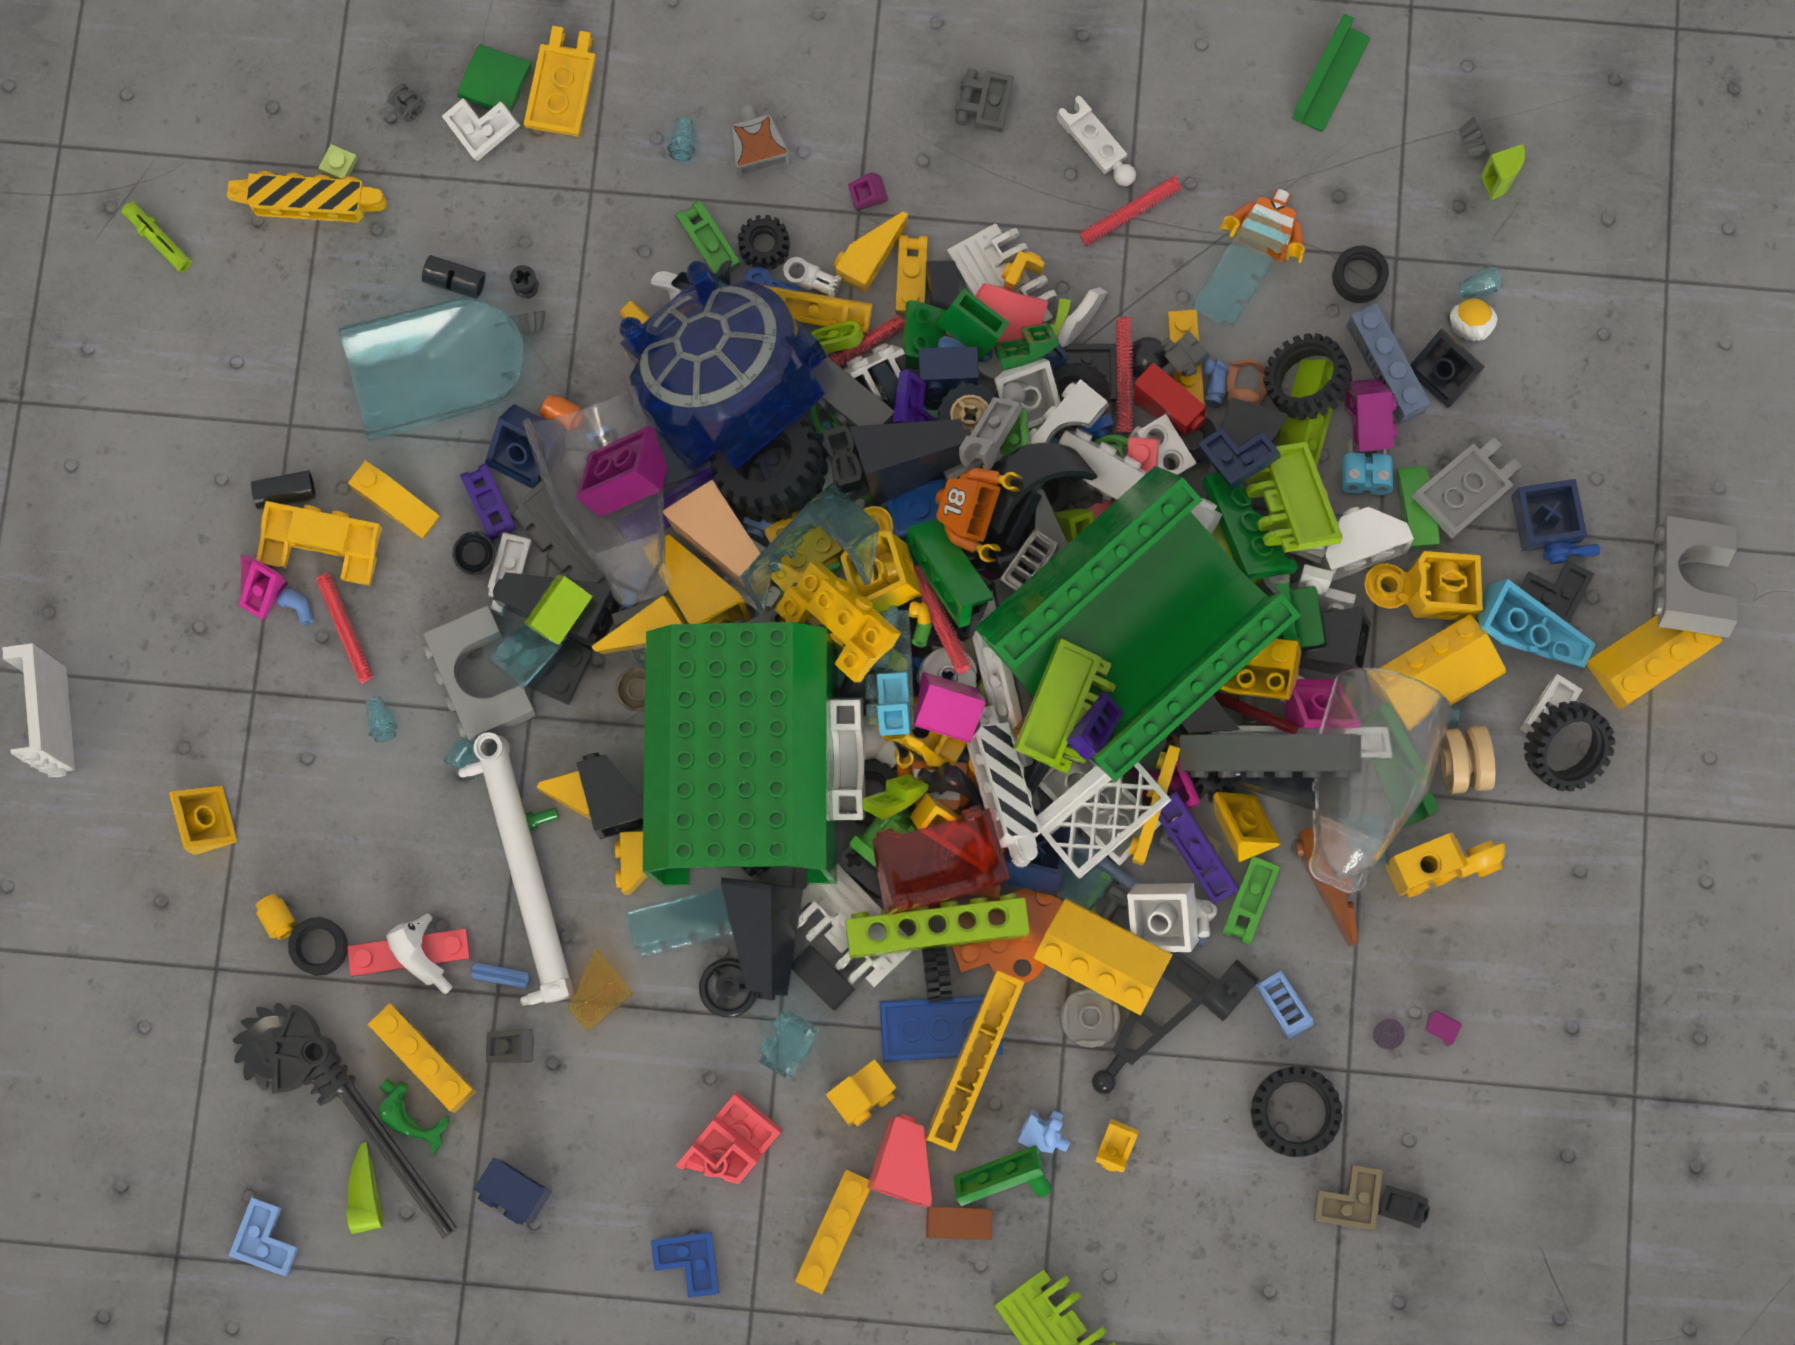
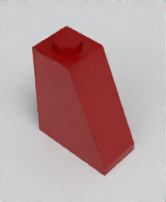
(1162, 395)

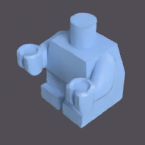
(1043, 1133)

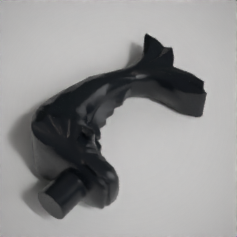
(951, 779)

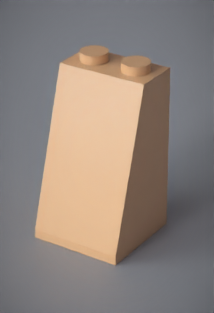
(713, 531)

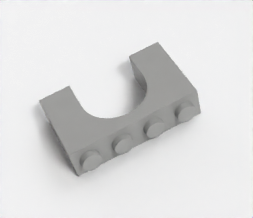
(1679, 603)
(449, 647)

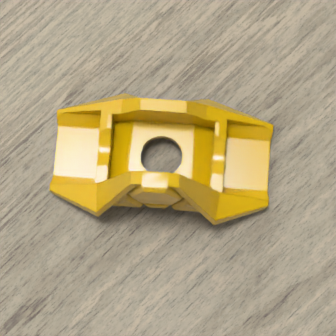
(934, 748)

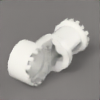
(812, 278)

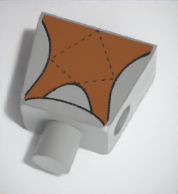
(757, 143)

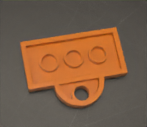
(1003, 954)

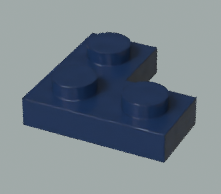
(1235, 462)

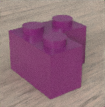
(1371, 412)

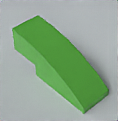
(1421, 525)

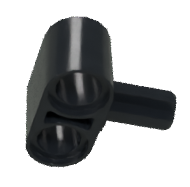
(1230, 990)

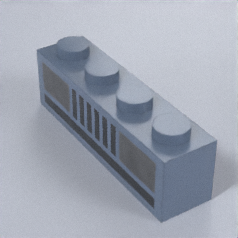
(1387, 362)

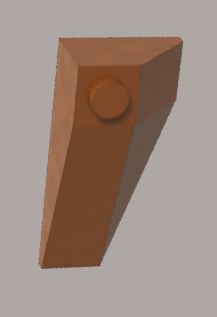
(1334, 899)

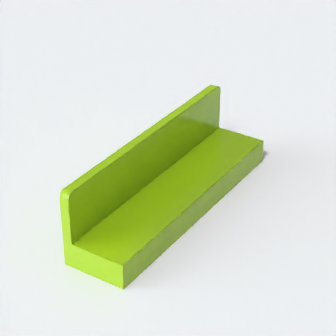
(1310, 378)

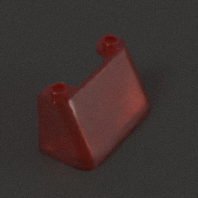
(939, 862)

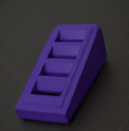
(1082, 738)

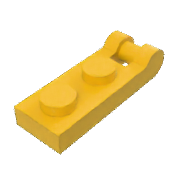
(911, 272)

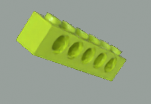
(1011, 907)

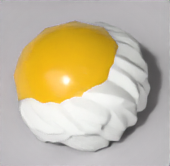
(1473, 319)

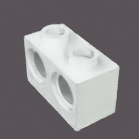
(1170, 444)
(1556, 691)

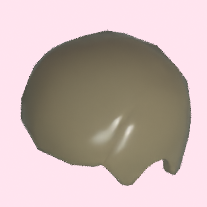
(631, 689)

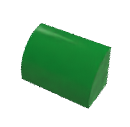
(973, 322)

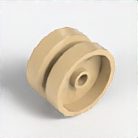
(1467, 760)

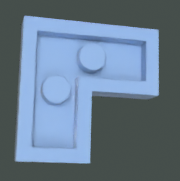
(254, 1240)

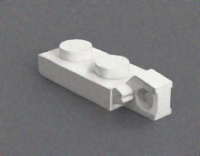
(510, 558)

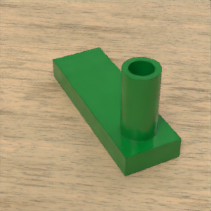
(1003, 1174)

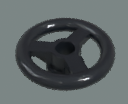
(722, 978)

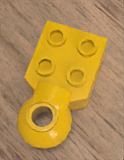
(893, 570)
(1433, 587)
(1444, 862)

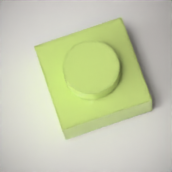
(337, 162)

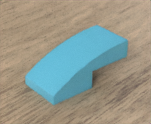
(894, 703)

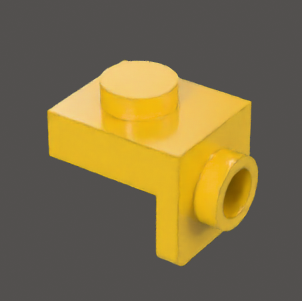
(1014, 272)
(1116, 1146)

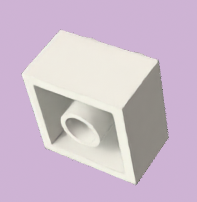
(1164, 915)

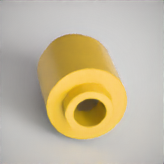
(275, 917)

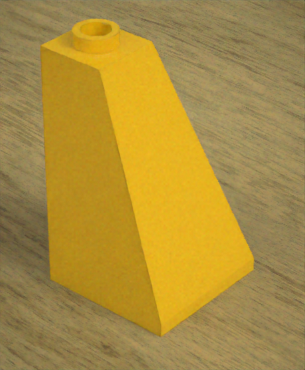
(699, 591)

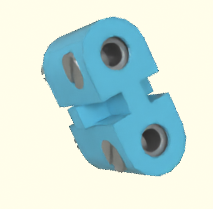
(1367, 473)

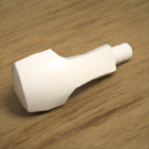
(406, 943)

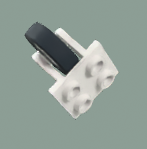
(884, 375)

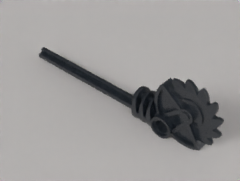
(281, 1052)

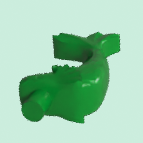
(395, 1116)

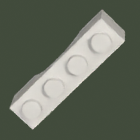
(1079, 407)
(849, 758)

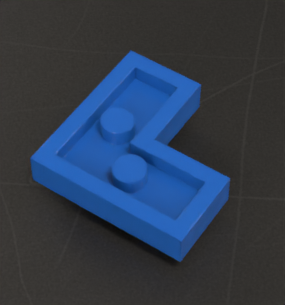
(693, 1253)

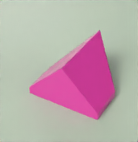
(259, 586)

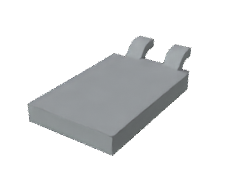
(1466, 488)

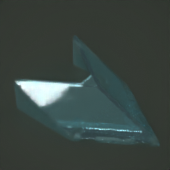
(838, 518)

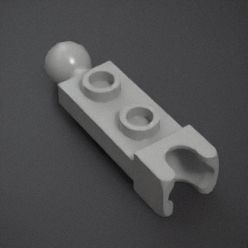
(993, 427)

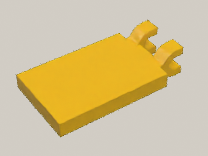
(561, 85)

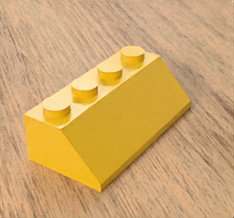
(1646, 659)
(1453, 660)
(1103, 956)

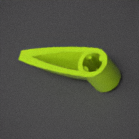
(364, 1201)

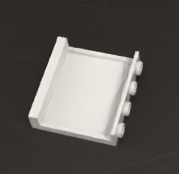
(47, 710)

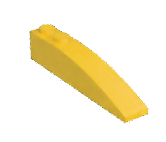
(974, 1061)

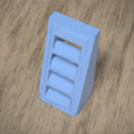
(1297, 1027)

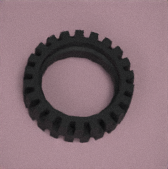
(1292, 354)
(1588, 765)
(1325, 1090)

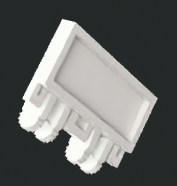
(981, 262)
(837, 904)

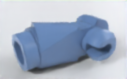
(1216, 383)

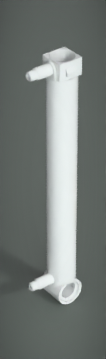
(524, 869)

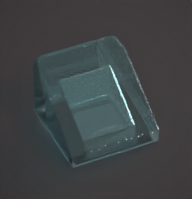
(461, 755)

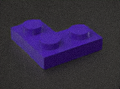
(910, 399)

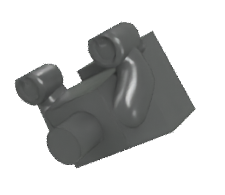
(1184, 355)

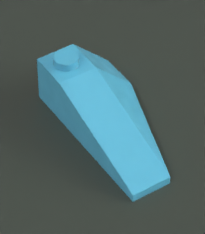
(1528, 625)

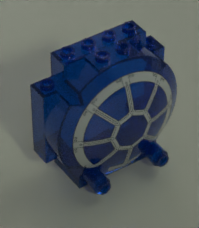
(722, 367)

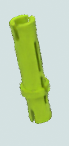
(136, 215)

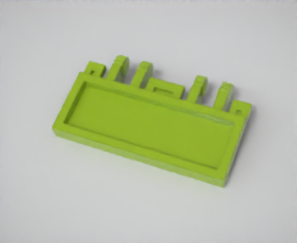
(1297, 492)
(1061, 704)
(1038, 1321)

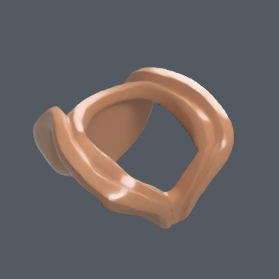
(1244, 393)

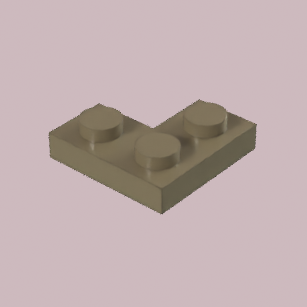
(1358, 1207)

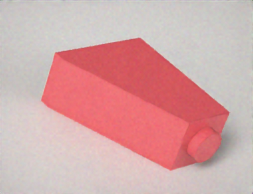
(903, 1163)

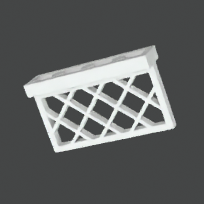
(1079, 796)

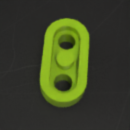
(839, 336)

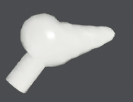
(1205, 913)

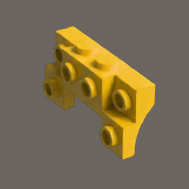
(319, 532)
(844, 614)

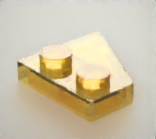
(598, 992)

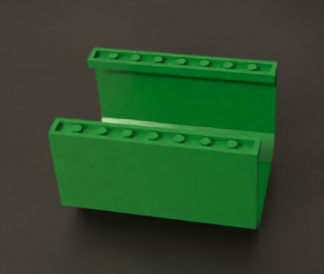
(1153, 602)
(739, 749)

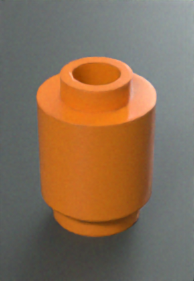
(557, 406)

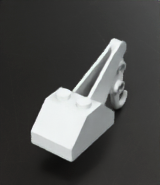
(1366, 541)

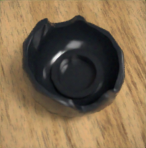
(1145, 353)
(474, 553)

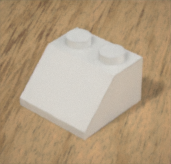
(1039, 388)

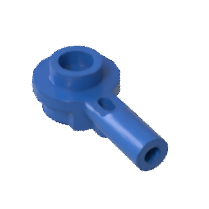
(762, 276)
(1558, 552)

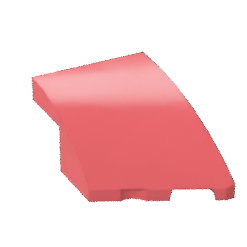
(1014, 307)
(731, 1141)

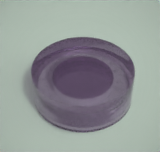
(1388, 1034)

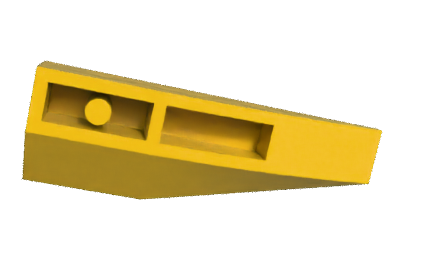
(1269, 673)

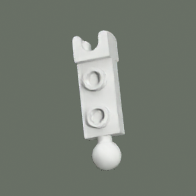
(1097, 141)

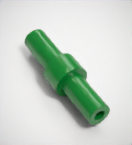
(541, 817)

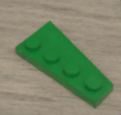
(1242, 531)

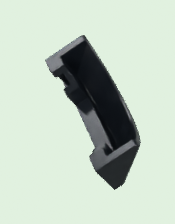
(1036, 465)

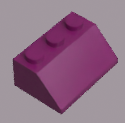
(623, 472)

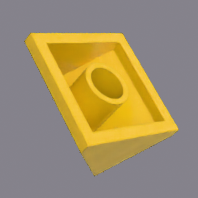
(203, 818)
(1244, 824)

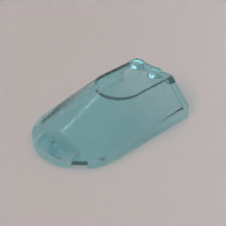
(431, 364)

